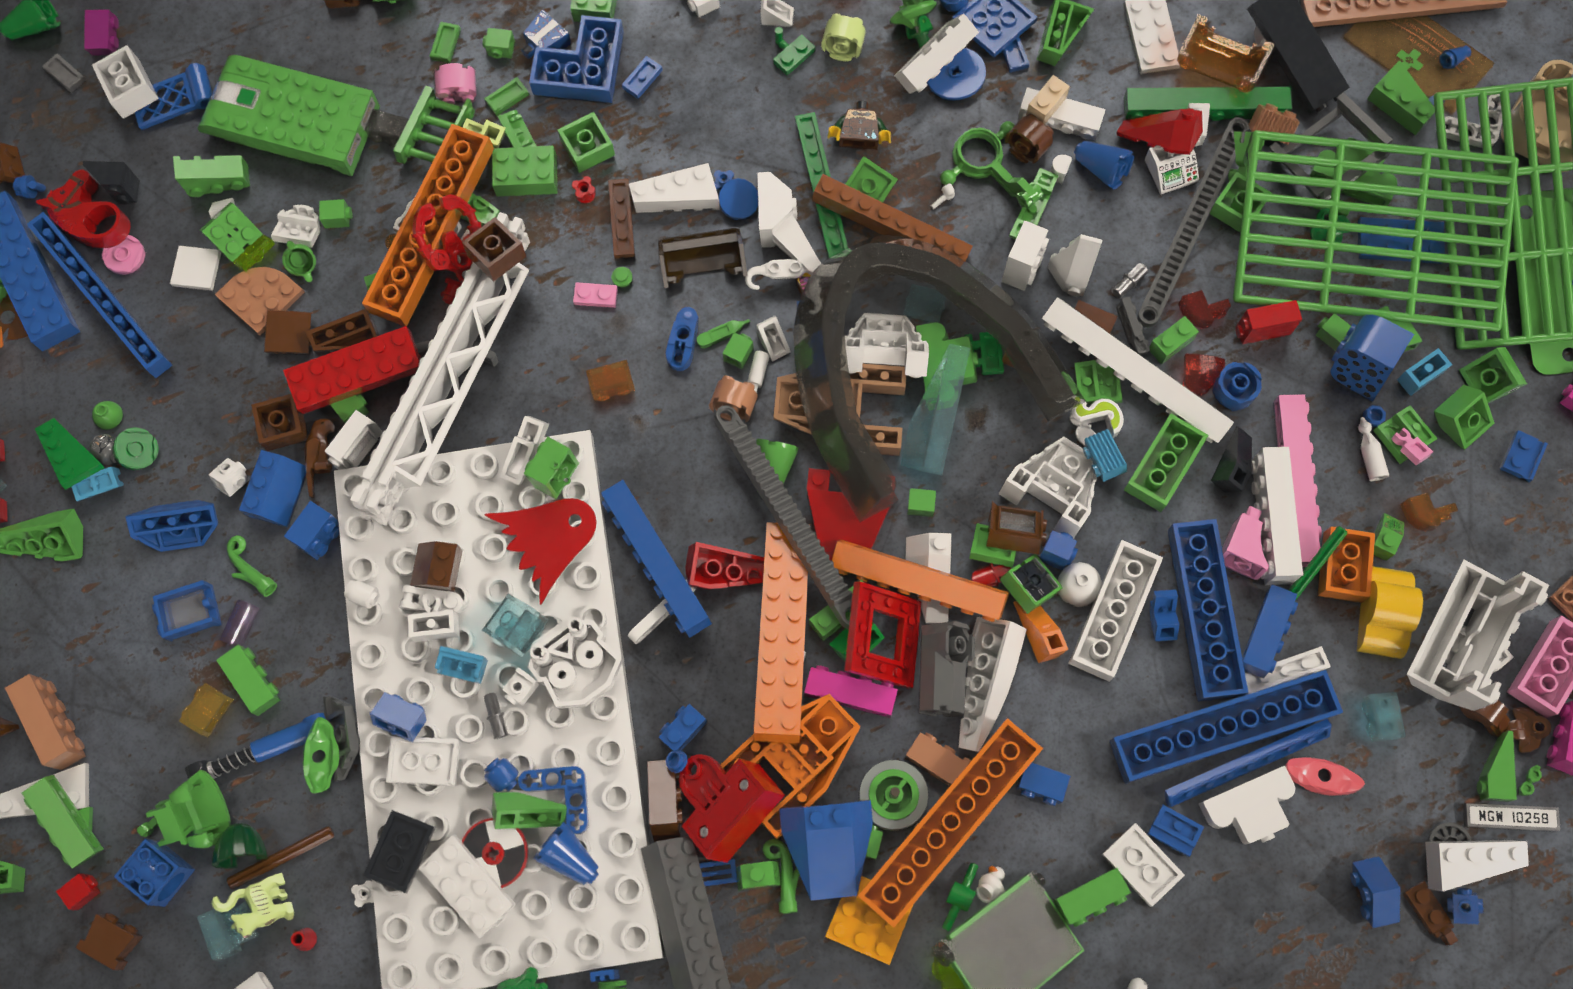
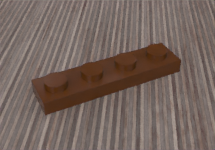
(621, 218)

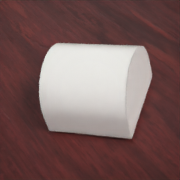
(1061, 166)

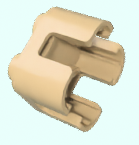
(1551, 70)

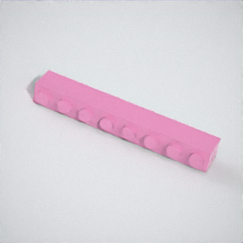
(1294, 432)

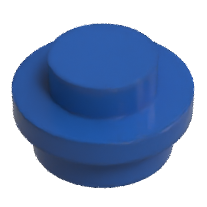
(676, 761)

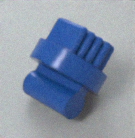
(27, 186)

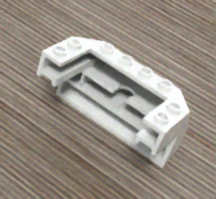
(1474, 649)

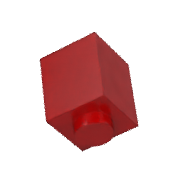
(78, 891)

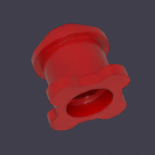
(584, 190)
(450, 290)

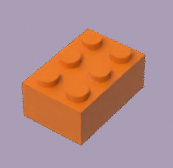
(1349, 568)

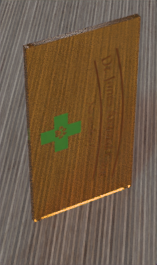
(1418, 46)

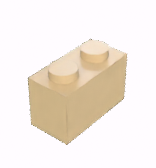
(1048, 99)

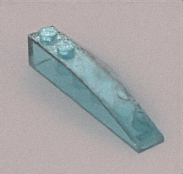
(935, 415)

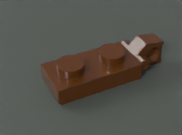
(1430, 912)

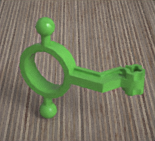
(1016, 186)

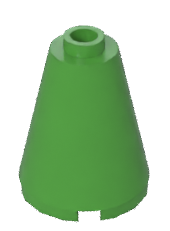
(780, 456)

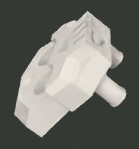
(585, 677)

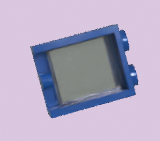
(186, 610)

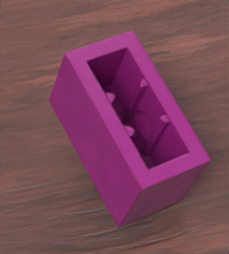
(101, 32)

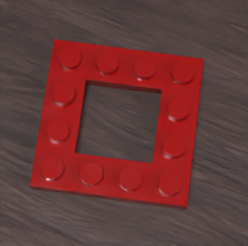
(859, 661)

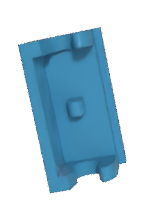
(97, 483)
(461, 664)

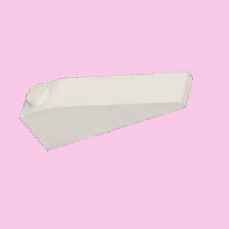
(1075, 264)

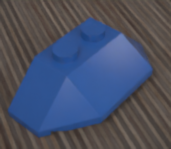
(174, 525)

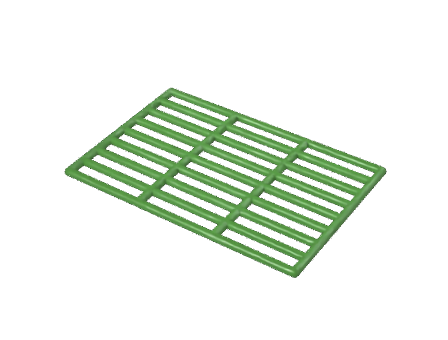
(1532, 170)
(1418, 234)

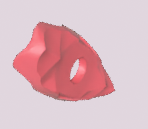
(1305, 773)

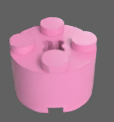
(455, 83)

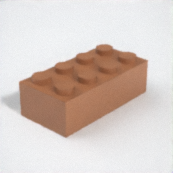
(46, 722)

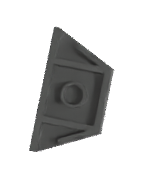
(343, 722)

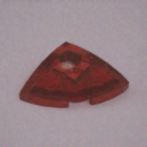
(1201, 372)

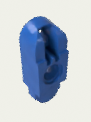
(685, 323)

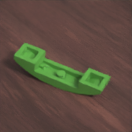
(1046, 181)

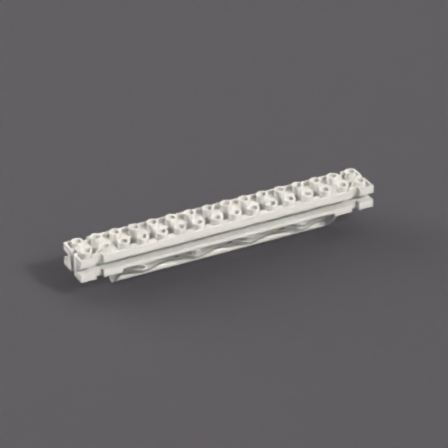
(424, 402)

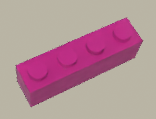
(851, 692)

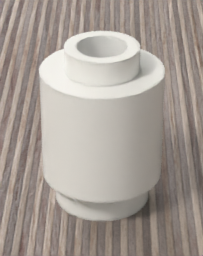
(362, 594)

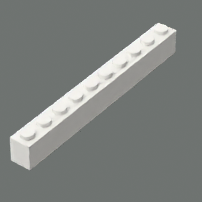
(1136, 369)

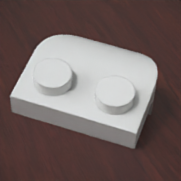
(297, 225)

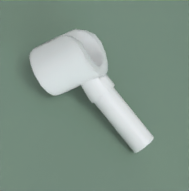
(948, 192)

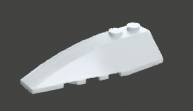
(989, 678)

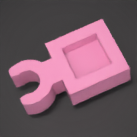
(1412, 448)

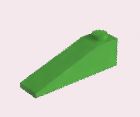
(49, 535)

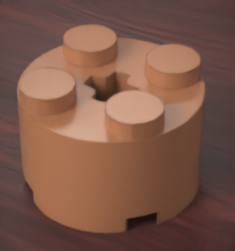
(736, 395)

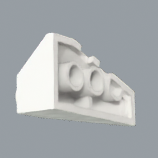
(934, 552)

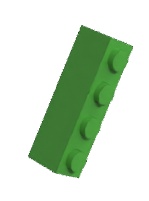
(62, 821)

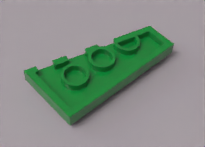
(67, 456)

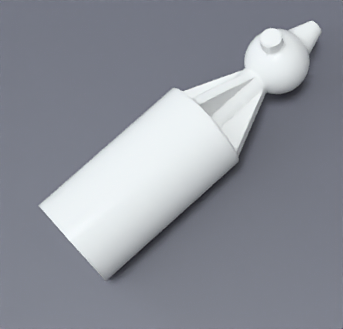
(1372, 453)

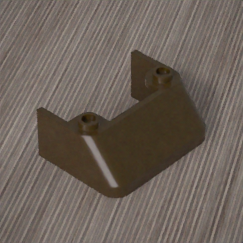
(701, 253)

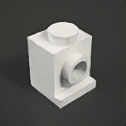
(528, 687)

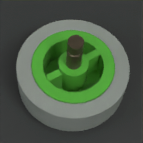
(895, 793)

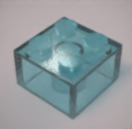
(515, 625)

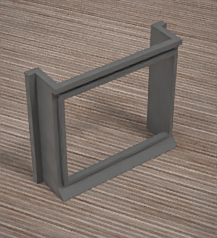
(1360, 121)

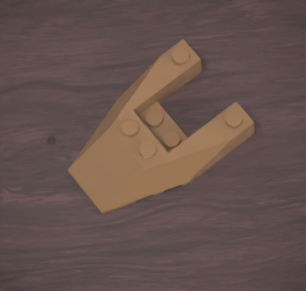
(872, 379)

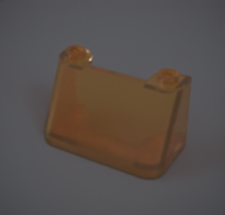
(1222, 57)

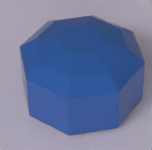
(1374, 415)

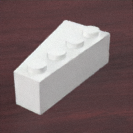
(936, 54)
(1464, 862)

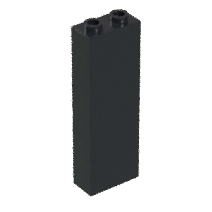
(1299, 51)

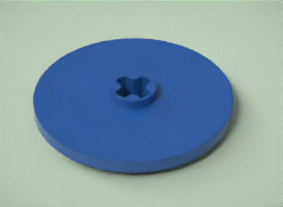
(963, 84)

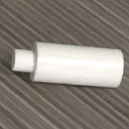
(758, 369)

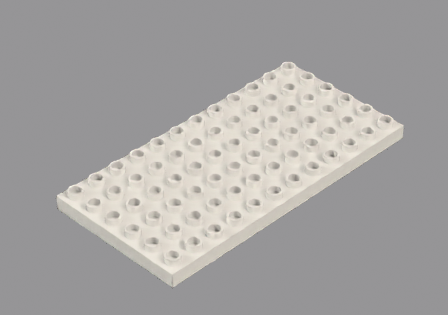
(554, 919)

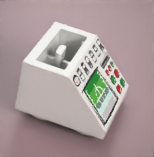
(1171, 169)

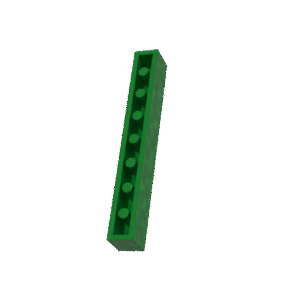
(1224, 101)

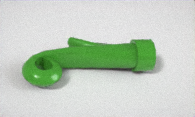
(264, 584)
(788, 879)

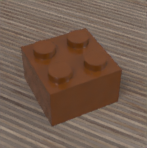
(494, 249)
(279, 423)

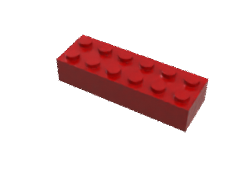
(353, 370)

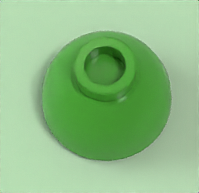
(107, 414)

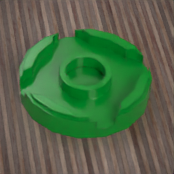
(135, 448)

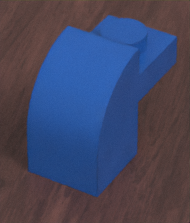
(1163, 615)

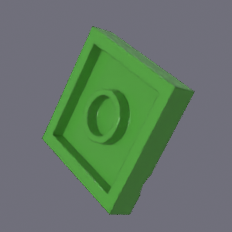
(871, 180)
(989, 554)

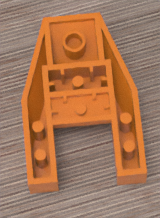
(805, 765)

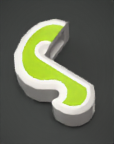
(1100, 410)

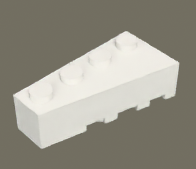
(676, 191)

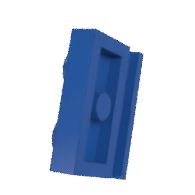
(1523, 456)
(1175, 830)

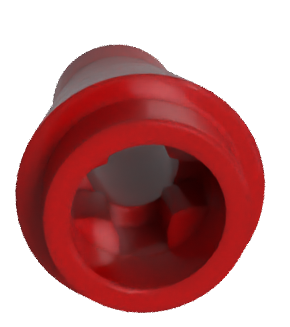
(308, 941)

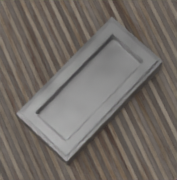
(64, 73)

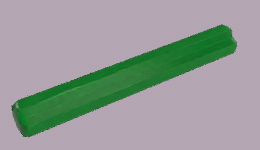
(1318, 560)

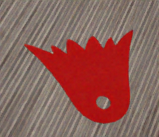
(548, 537)

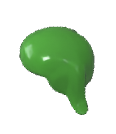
(299, 260)

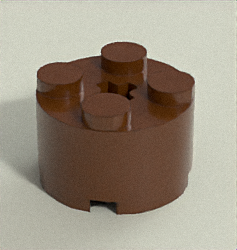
(1029, 139)

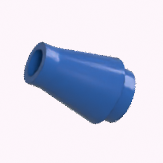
(1452, 57)

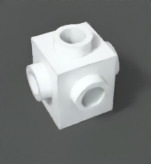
(229, 477)

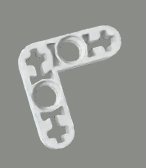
(1476, 128)

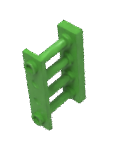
(421, 117)

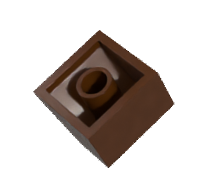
(436, 566)

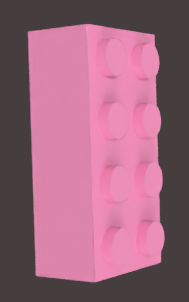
(1548, 671)

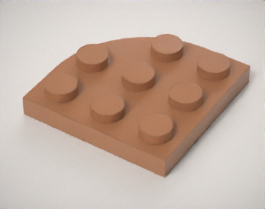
(259, 291)

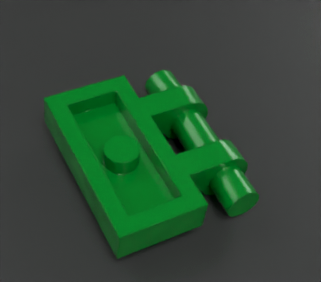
(990, 353)

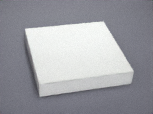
(195, 268)

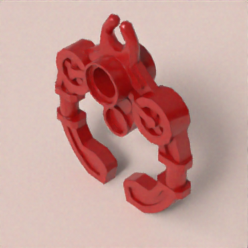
(452, 244)

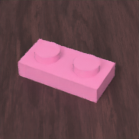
(595, 295)

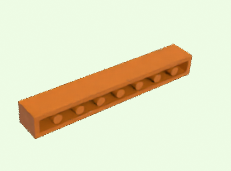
(919, 579)

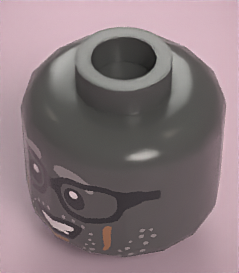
(102, 449)

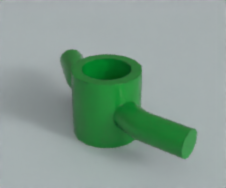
(960, 896)

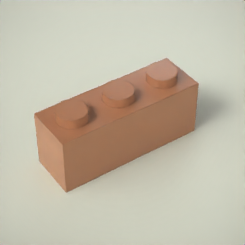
(935, 759)

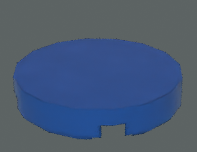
(738, 199)

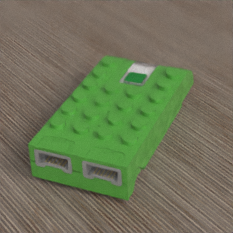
(289, 113)

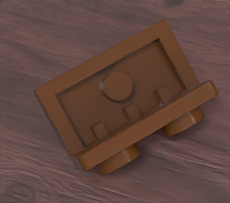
(10, 163)

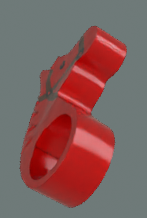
(78, 216)

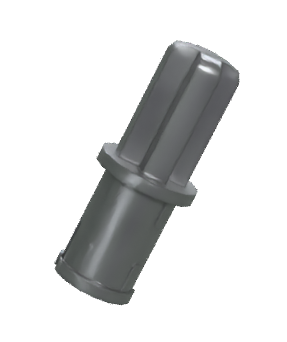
(1129, 280)
(495, 716)

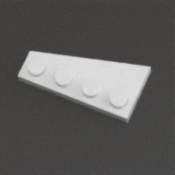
(73, 780)

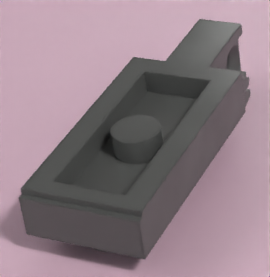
(1132, 328)

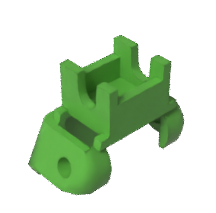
(193, 807)

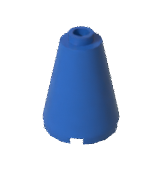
(1105, 161)
(567, 856)

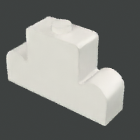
(1252, 806)

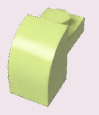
(490, 129)

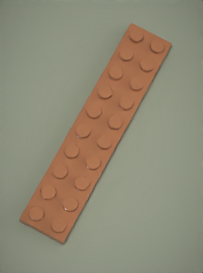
(1354, 11)

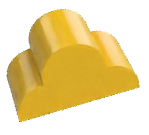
(1389, 613)

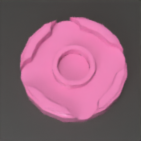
(124, 257)

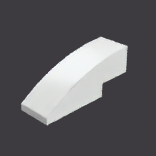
(523, 449)

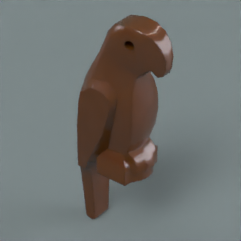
(315, 458)

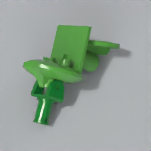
(913, 16)

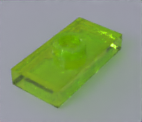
(254, 253)

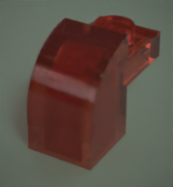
(1198, 311)

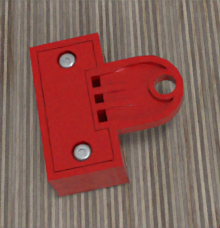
(726, 804)

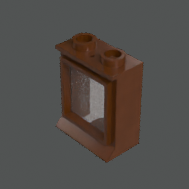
(1016, 529)

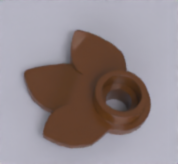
(1525, 731)

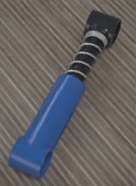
(259, 749)

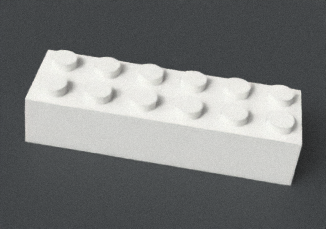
(1279, 529)
(1115, 611)

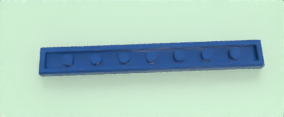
(1247, 763)

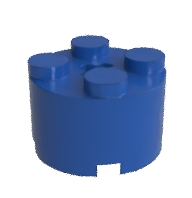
(1228, 392)

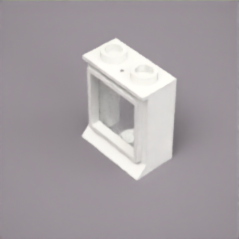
(353, 441)

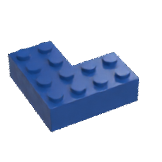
(583, 73)

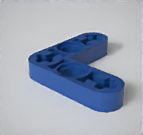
(570, 789)

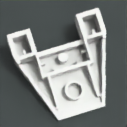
(886, 341)
(1060, 479)

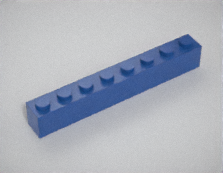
(656, 558)

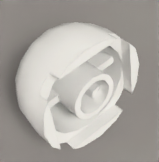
(1079, 584)

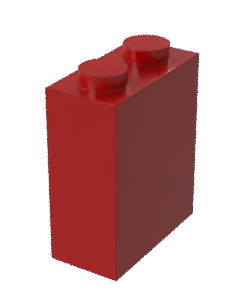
(1268, 322)

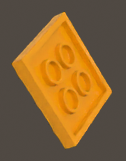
(863, 929)

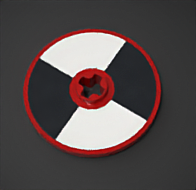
(511, 847)

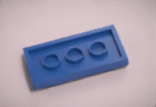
(1399, 242)

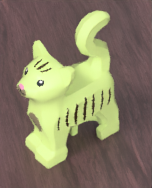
(259, 899)

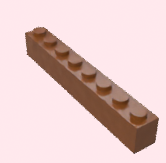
(882, 217)

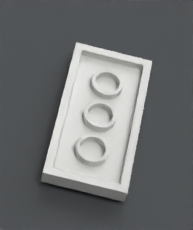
(1152, 35)
(467, 886)

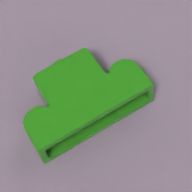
(1368, 177)
(938, 341)

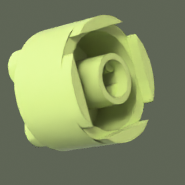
(843, 37)

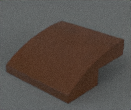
(287, 332)

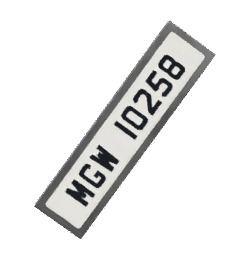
(1511, 817)

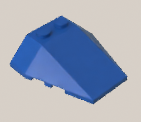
(828, 846)

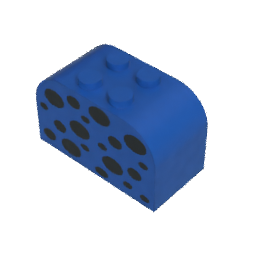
(1369, 354)

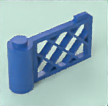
(198, 92)

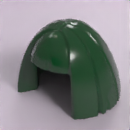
(236, 842)

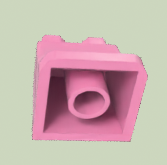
(1243, 546)

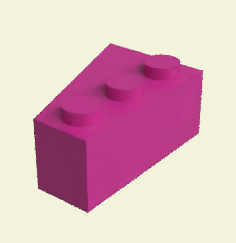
(1561, 752)

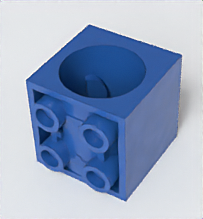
(154, 873)

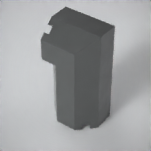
(943, 668)

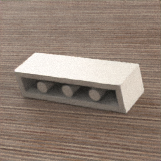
(1070, 116)

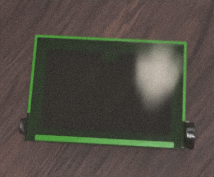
(1011, 940)

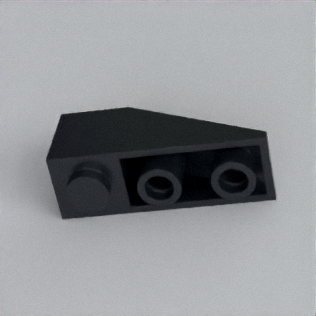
(1235, 463)

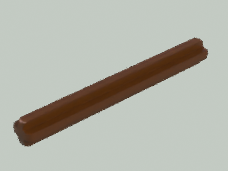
(280, 857)

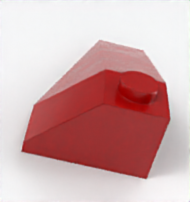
(1173, 130)
(721, 568)

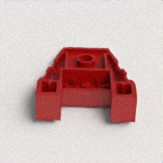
(835, 518)

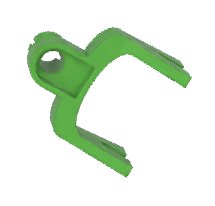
(1241, 151)

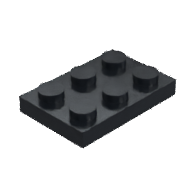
(399, 851)

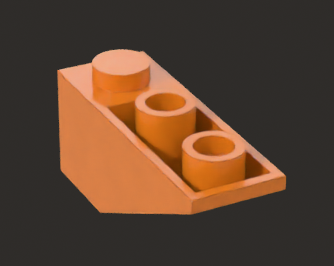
(1042, 633)

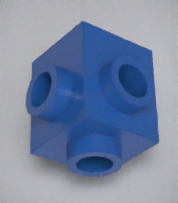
(1466, 915)

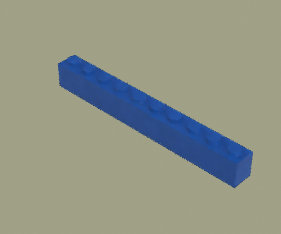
(99, 295)

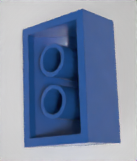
(273, 489)

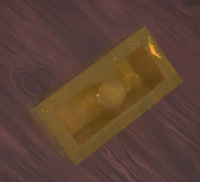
(205, 709)

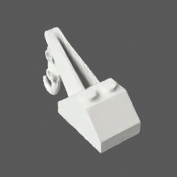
(780, 228)

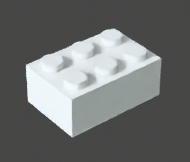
(125, 81)
(1025, 256)

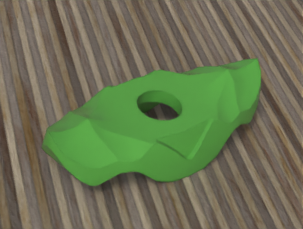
(319, 774)

